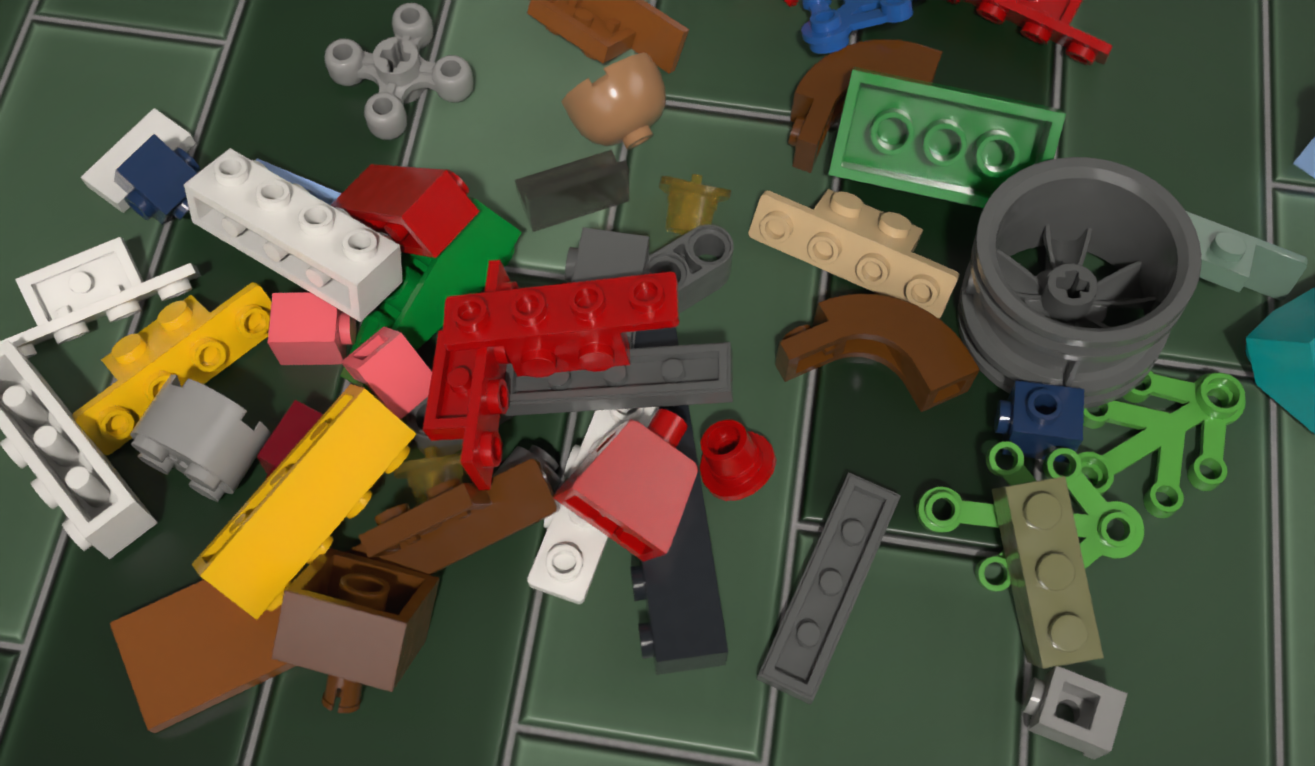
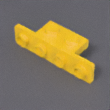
(180, 342)

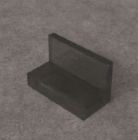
(573, 190)

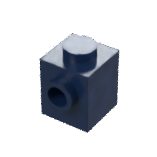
(156, 180)
(1041, 419)

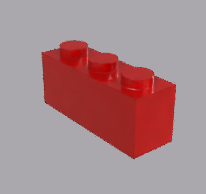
(411, 205)

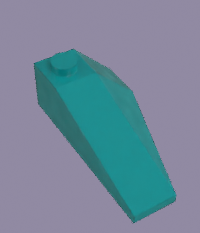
(1284, 357)

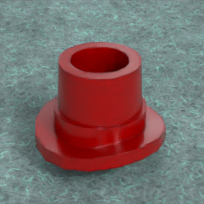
(735, 460)

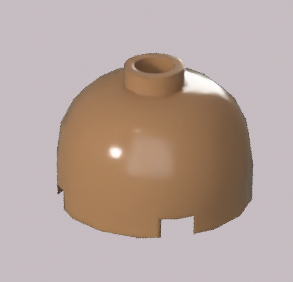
(619, 104)

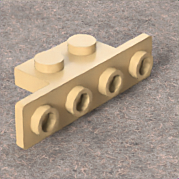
(855, 245)

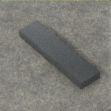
(652, 379)
(828, 589)

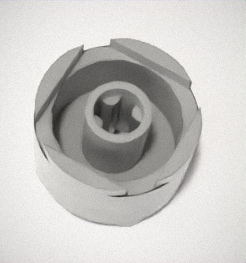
(198, 436)

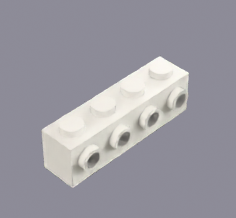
(295, 233)
(65, 460)

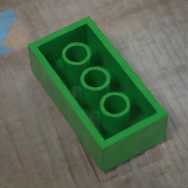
(938, 137)

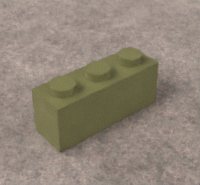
(1047, 573)

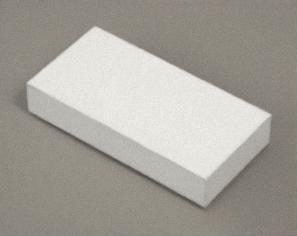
(101, 175)

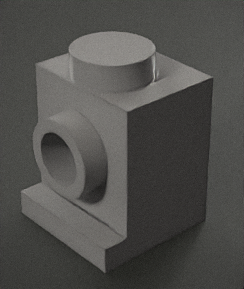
(1094, 705)

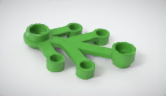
(1167, 434)
(1090, 527)

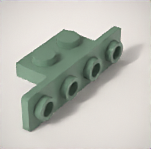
(1245, 261)

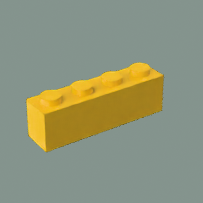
(305, 501)

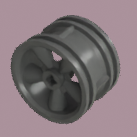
(1059, 328)

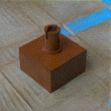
(354, 623)

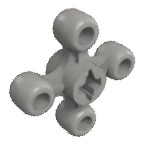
(399, 71)

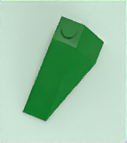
(460, 269)

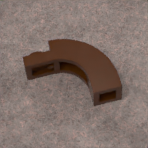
(824, 88)
(887, 330)

